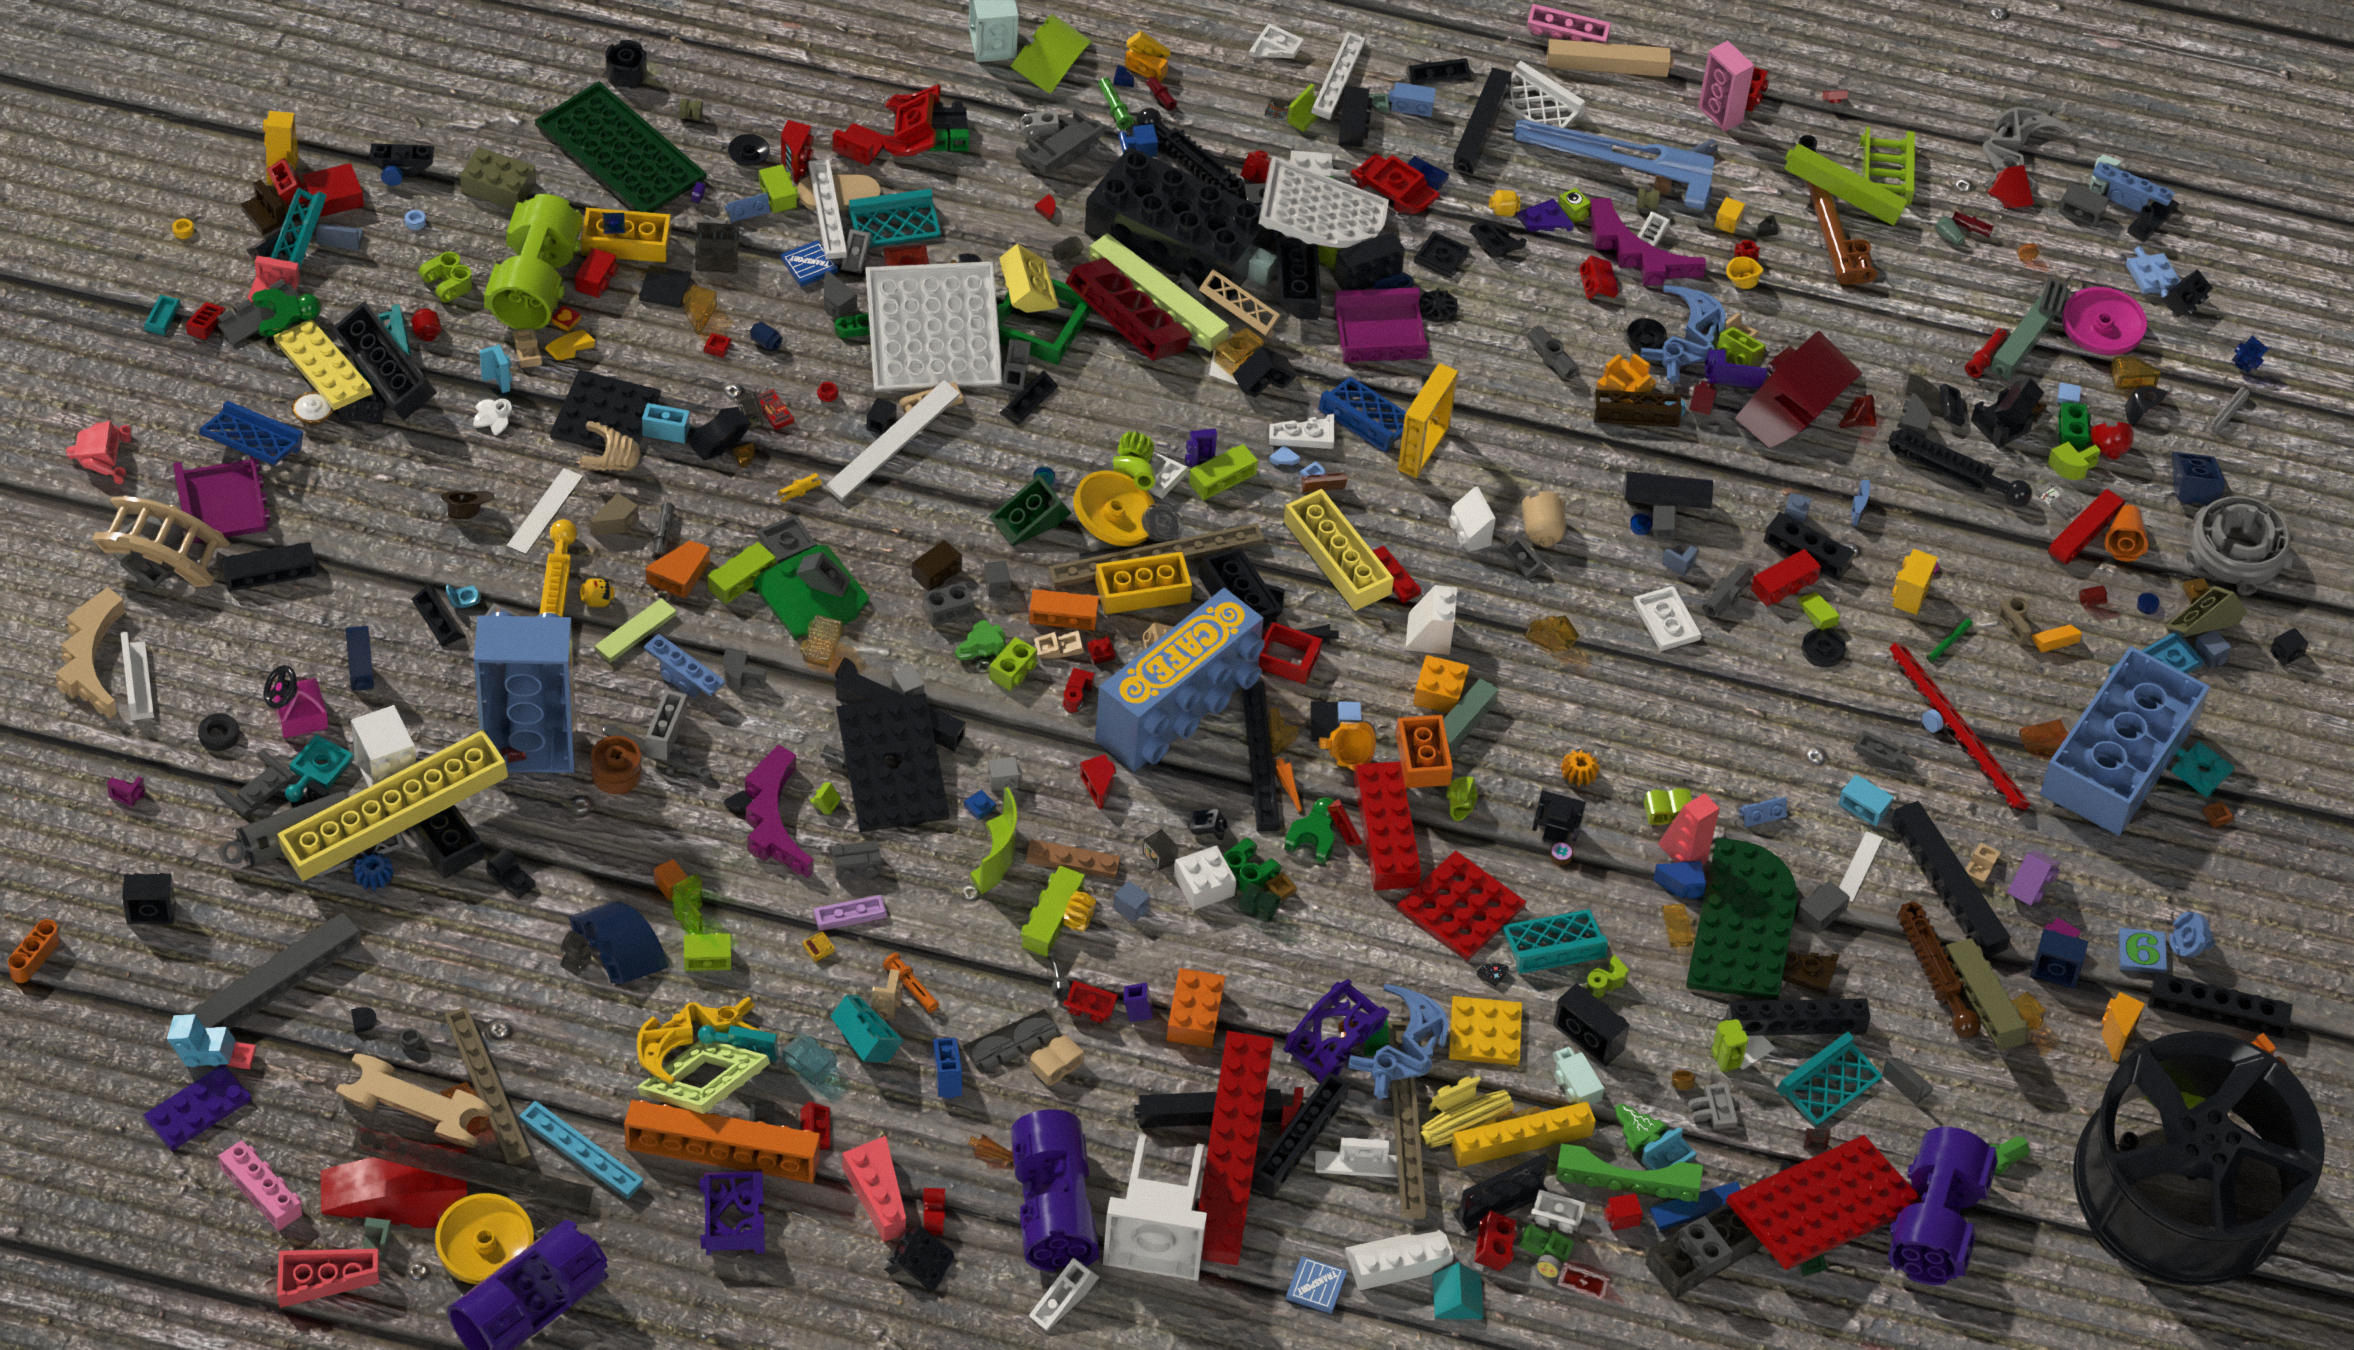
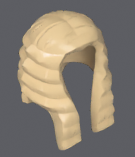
(619, 454)

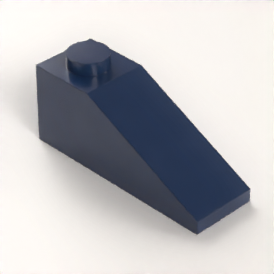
(359, 658)

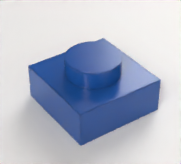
(979, 804)

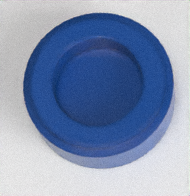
(391, 175)

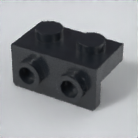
(365, 409)

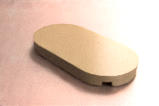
(846, 188)

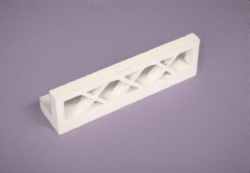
(137, 678)

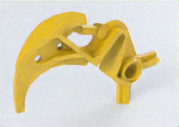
(656, 1042)

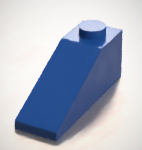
(947, 1067)

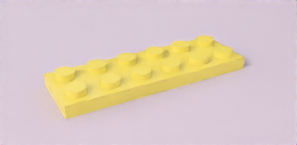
(323, 364)

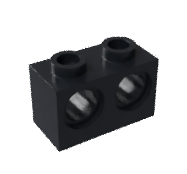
(2188, 293)

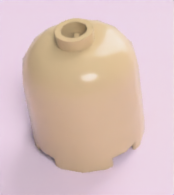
(1544, 518)

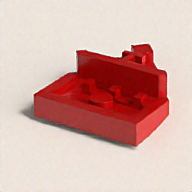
(2012, 188)

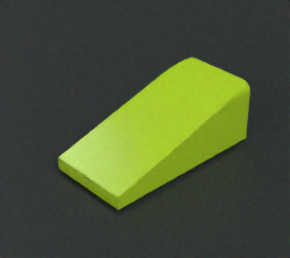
(1819, 611)

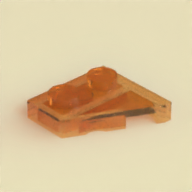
(2043, 737)

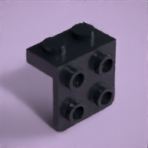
(920, 1257)

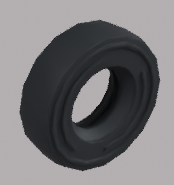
(218, 720)

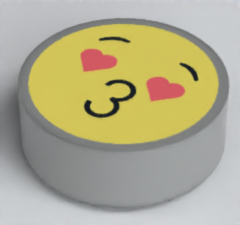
(1548, 1266)

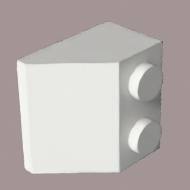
(1473, 521)

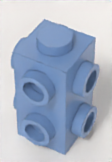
(1412, 99)

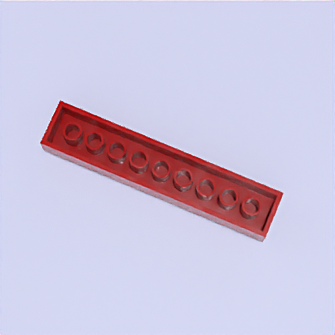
(1233, 1144)

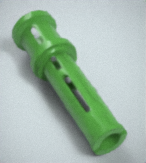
(1117, 108)

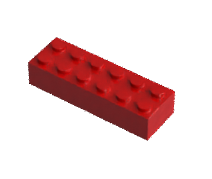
(1387, 826)

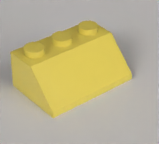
(1028, 280)

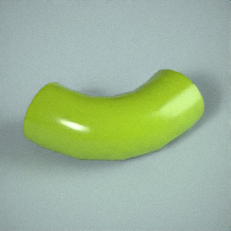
(1136, 468)

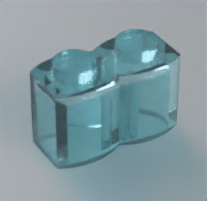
(809, 1059)

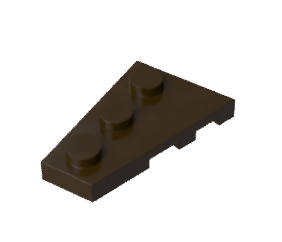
(1810, 970)

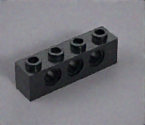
(1792, 537)

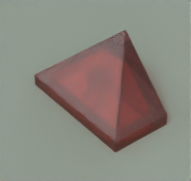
(1860, 413)
(1584, 1280)

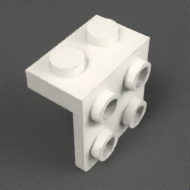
(1558, 1211)

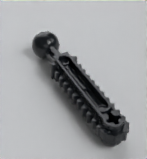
(1192, 155)
(1956, 466)

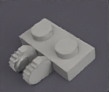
(1719, 1107)

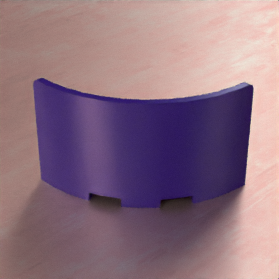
(1724, 373)

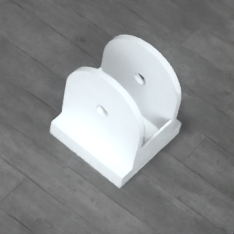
(1157, 1223)

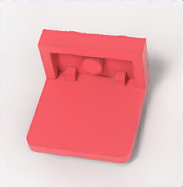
(270, 271)

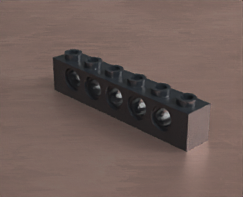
(2220, 1005)
(1801, 1016)
(1300, 1135)

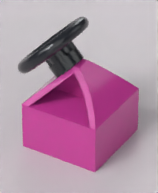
(296, 702)

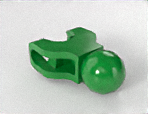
(286, 309)
(1314, 830)

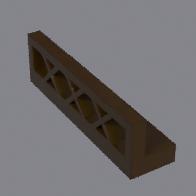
(1637, 412)

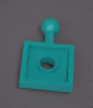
(2203, 756)
(306, 766)
(744, 1038)

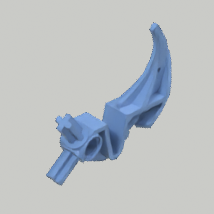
(1694, 349)
(1393, 1064)

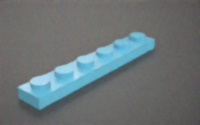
(581, 1150)

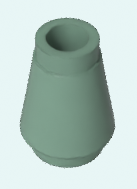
(1948, 229)

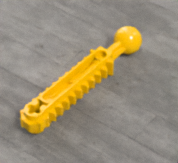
(558, 568)

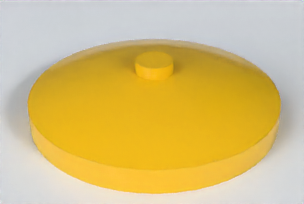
(1112, 507)
(481, 1235)

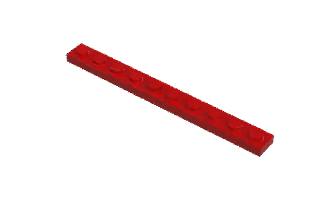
(1964, 733)

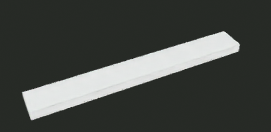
(892, 440)

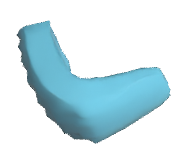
(463, 597)

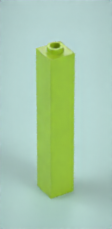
(1845, 184)

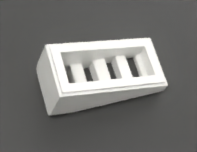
(1656, 220)

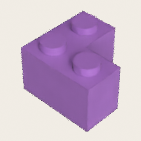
(2032, 877)

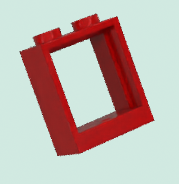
(1294, 639)

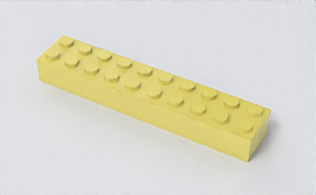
(392, 805)

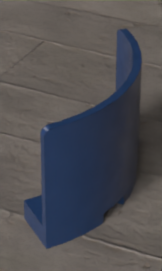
(623, 938)

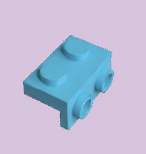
(496, 365)
(1667, 1151)

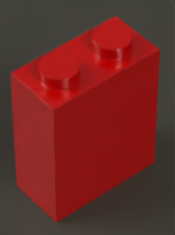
(340, 187)

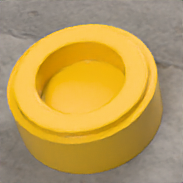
(183, 228)

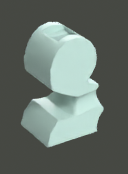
(2098, 185)

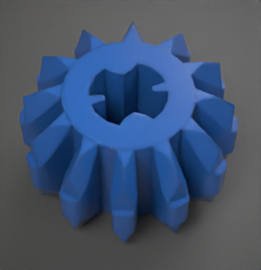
(373, 871)

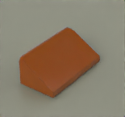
(1330, 481)

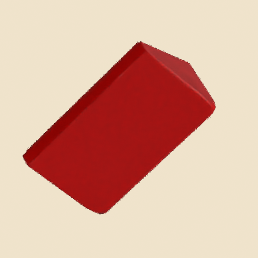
(1344, 823)
(817, 1119)

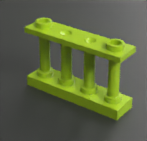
(1906, 160)

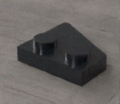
(1495, 239)

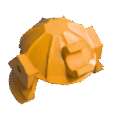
(1351, 744)

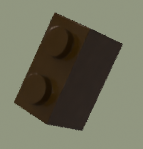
(937, 565)

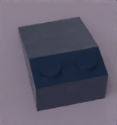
(2196, 478)

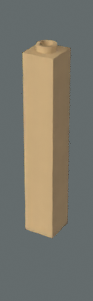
(1609, 57)

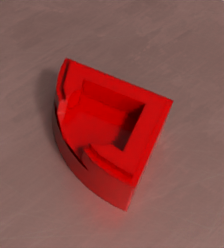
(1046, 207)

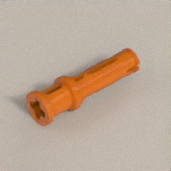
(911, 982)

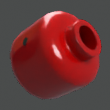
(426, 324)

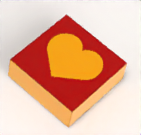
(566, 318)

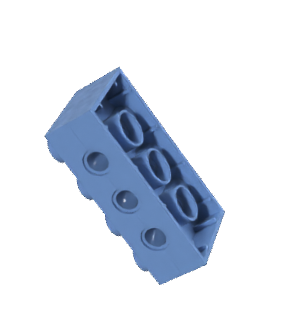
(2124, 740)

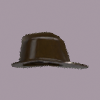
(465, 504)

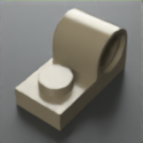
(2012, 614)

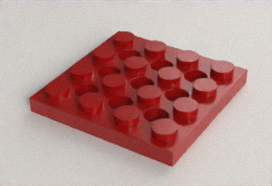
(1445, 905)

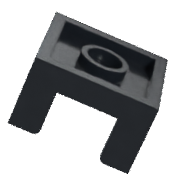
(1994, 427)

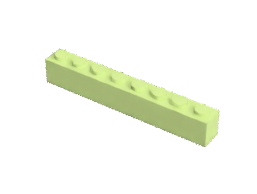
(1204, 325)

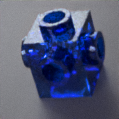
(2249, 354)

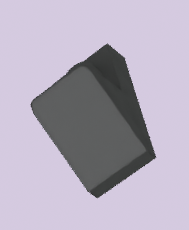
(147, 572)

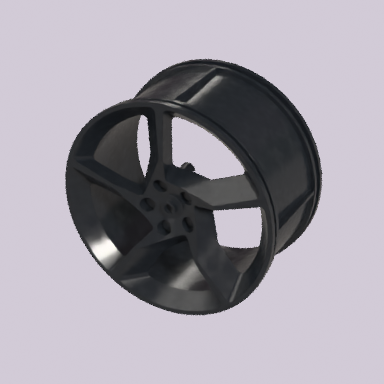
(2199, 1145)

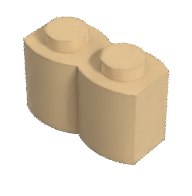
(1056, 1060)

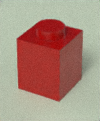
(1623, 1212)

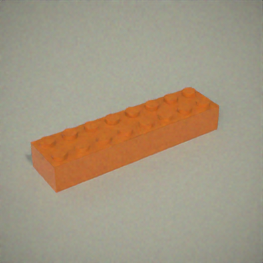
(722, 1141)

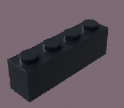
(269, 566)

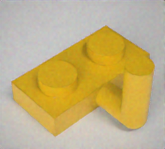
(1146, 45)

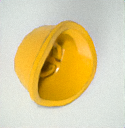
(1744, 272)

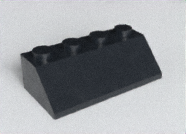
(1298, 277)
(1238, 575)

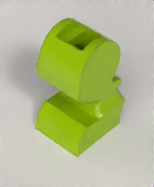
(1601, 980)

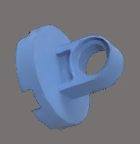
(2191, 935)

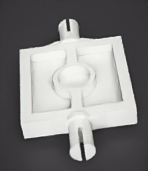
(1316, 162)

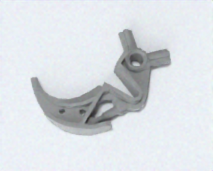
(2003, 151)

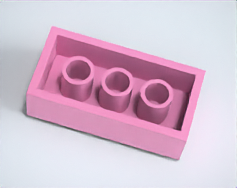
(1726, 86)

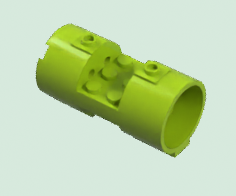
(527, 285)

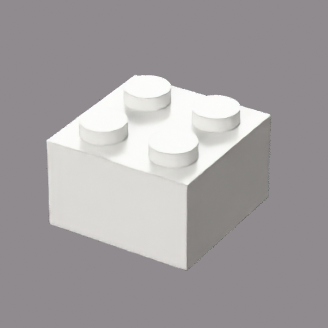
(1204, 877)

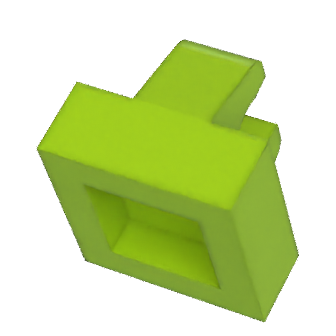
(826, 798)

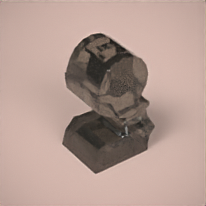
(577, 952)

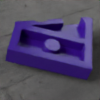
(1545, 217)

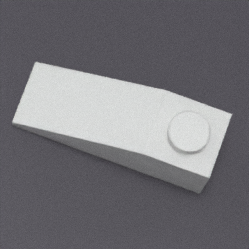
(1064, 1294)

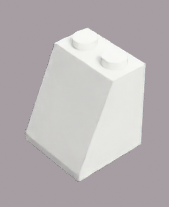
(1432, 621)

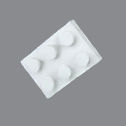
(1667, 618)

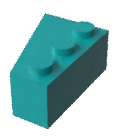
(866, 1030)

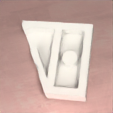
(1276, 44)
(1167, 474)

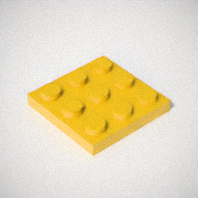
(1485, 1030)

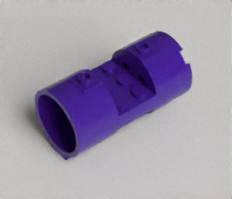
(1053, 1170)
(1950, 1174)
(529, 1290)

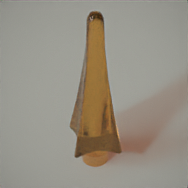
(989, 1148)

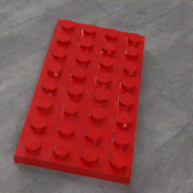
(1823, 1202)

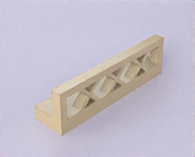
(1230, 305)

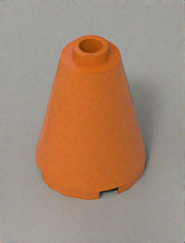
(2127, 535)

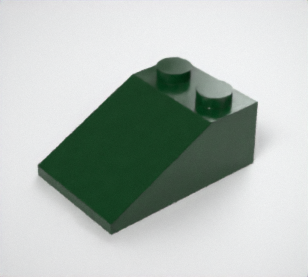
(1030, 512)

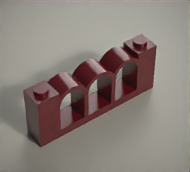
(1091, 284)

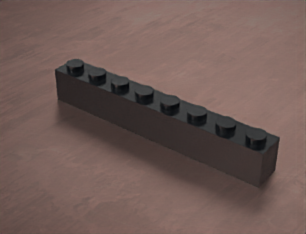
(1950, 879)

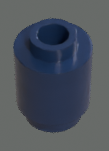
(766, 336)

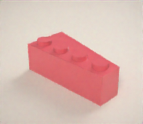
(1691, 831)
(875, 1183)
(322, 1273)

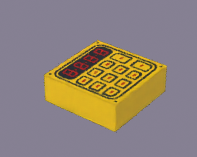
(818, 946)

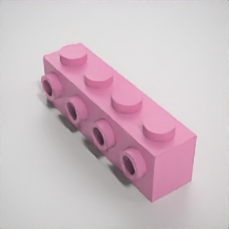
(1567, 25)
(260, 1185)

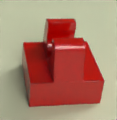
(1101, 650)

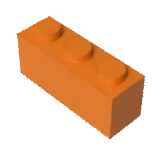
(1063, 609)

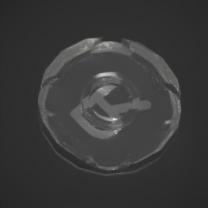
(1162, 522)

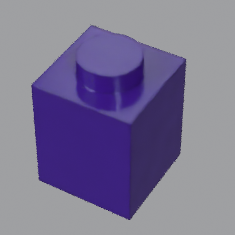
(1138, 1002)

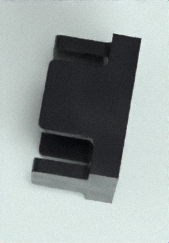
(1559, 817)

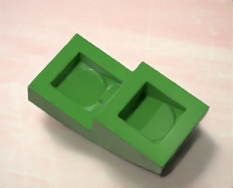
(1542, 1243)

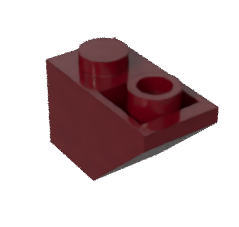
(1703, 397)

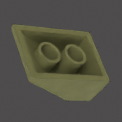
(2210, 612)

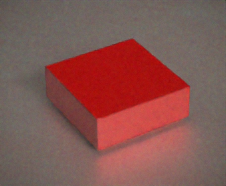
(717, 345)

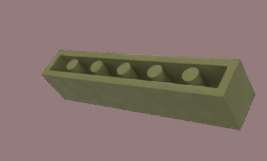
(1987, 995)

